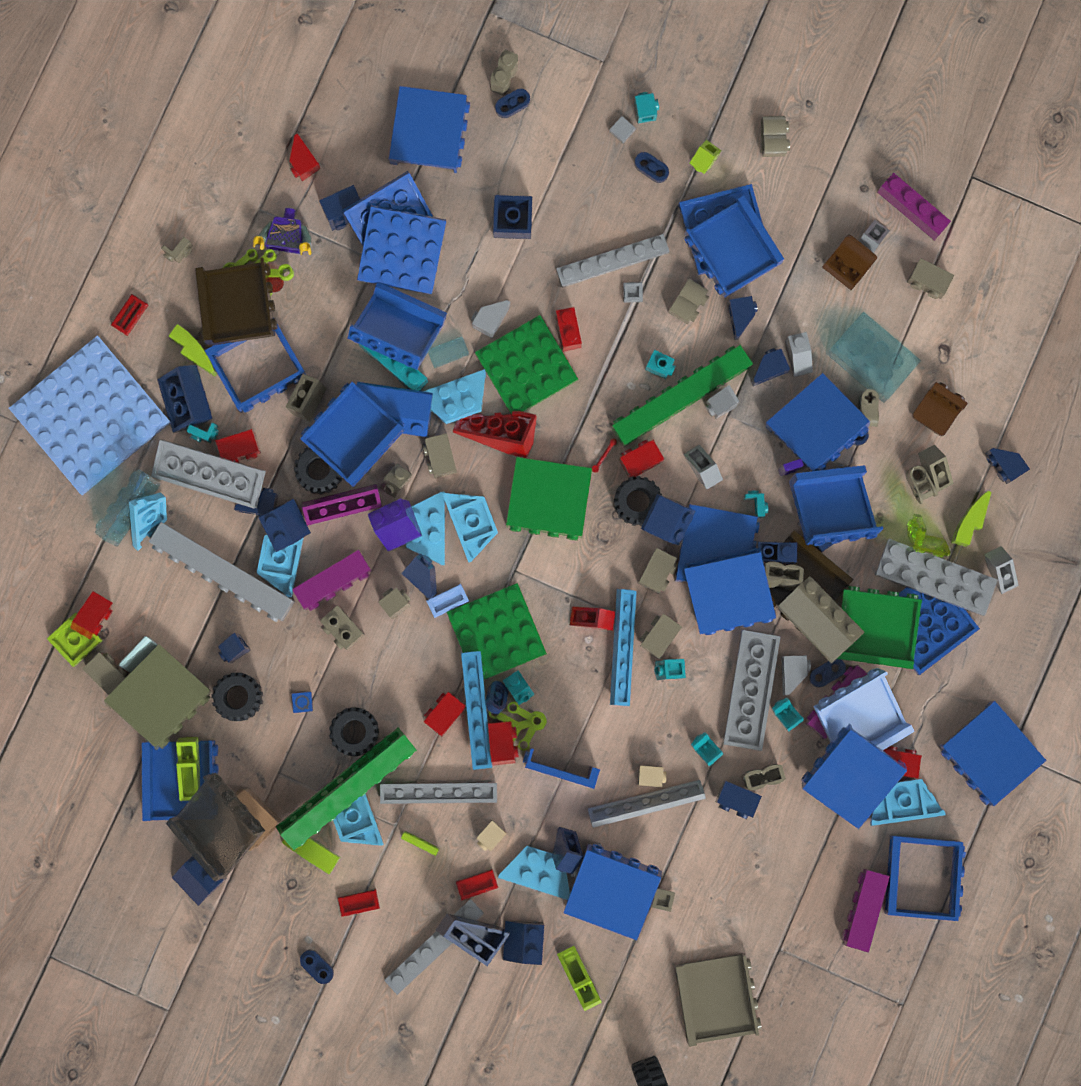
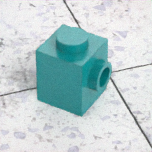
(646, 107)
(660, 365)

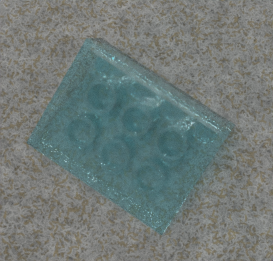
(873, 357)
(117, 521)

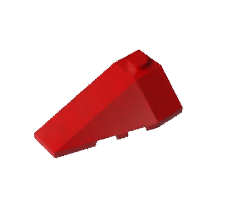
(504, 432)

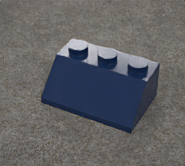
(184, 398)

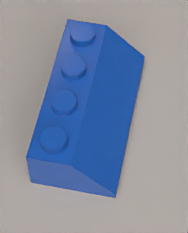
(405, 406)

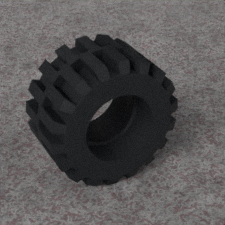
(309, 484)
(620, 499)
(220, 697)
(342, 719)
(649, 1072)

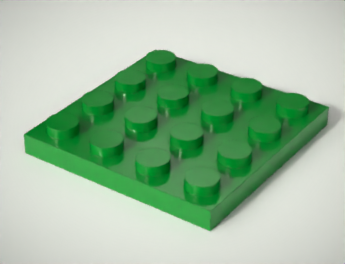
(526, 366)
(499, 629)

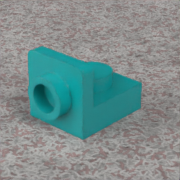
(670, 669)

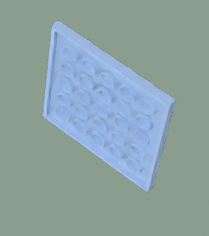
(89, 415)

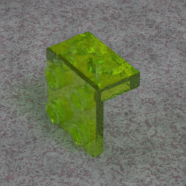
(925, 543)

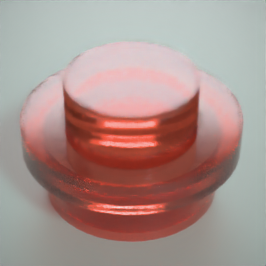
(277, 283)

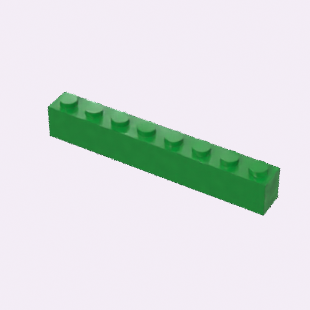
(682, 395)
(345, 788)

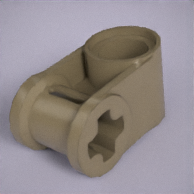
(870, 409)
(921, 485)

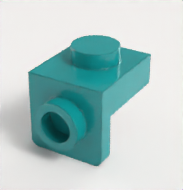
(199, 435)
(761, 506)
(518, 687)
(787, 714)
(706, 748)

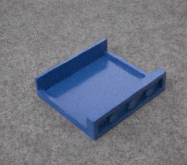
(429, 128)
(733, 247)
(398, 326)
(818, 424)
(352, 433)
(833, 505)
(714, 535)
(730, 591)
(992, 754)
(853, 776)
(160, 778)
(590, 781)
(613, 891)

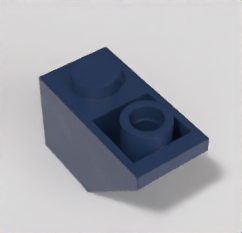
(1007, 463)
(778, 552)

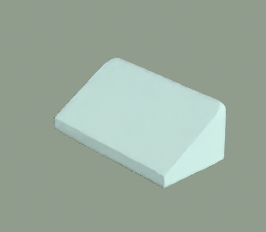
(138, 654)

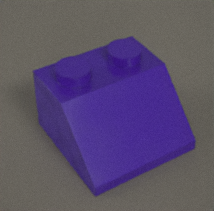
(395, 524)

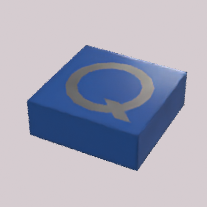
(302, 702)

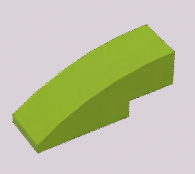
(192, 349)
(971, 520)
(188, 767)
(317, 855)
(579, 978)

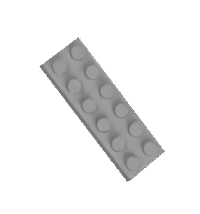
(208, 473)
(936, 577)
(751, 690)

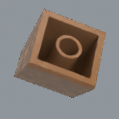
(260, 811)

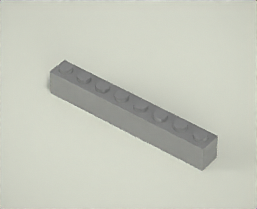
(222, 572)

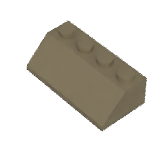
(820, 619)

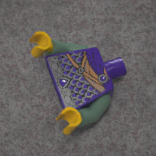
(285, 235)

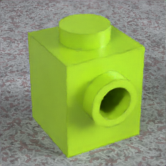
(705, 157)

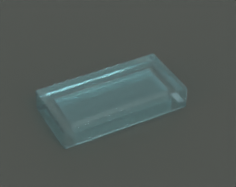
(448, 352)

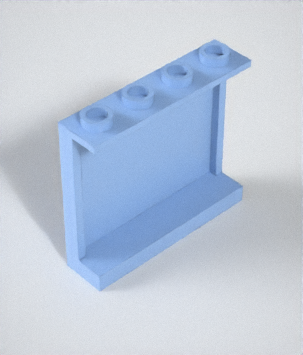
(868, 708)

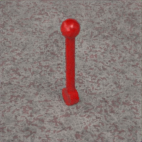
(595, 468)

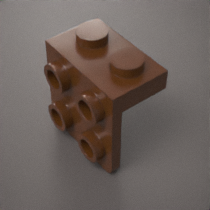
(850, 262)
(939, 408)

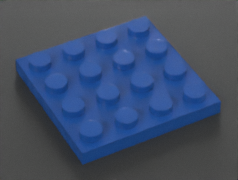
(397, 194)
(702, 208)
(401, 249)
(939, 629)

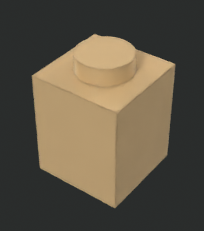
(651, 776)
(490, 836)

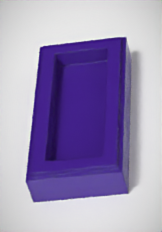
(790, 467)

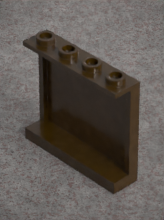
(236, 303)
(818, 567)

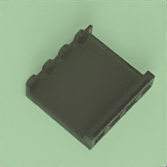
(216, 827)

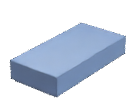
(447, 601)

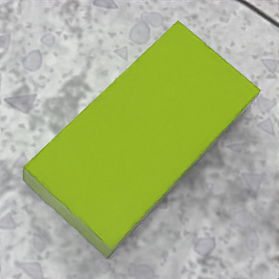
(430, 848)

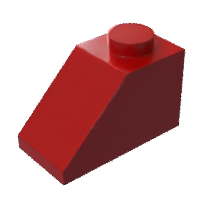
(302, 160)
(592, 618)

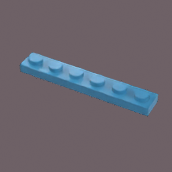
(623, 647)
(476, 710)

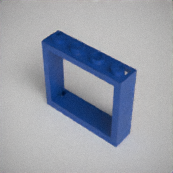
(217, 350)
(956, 888)

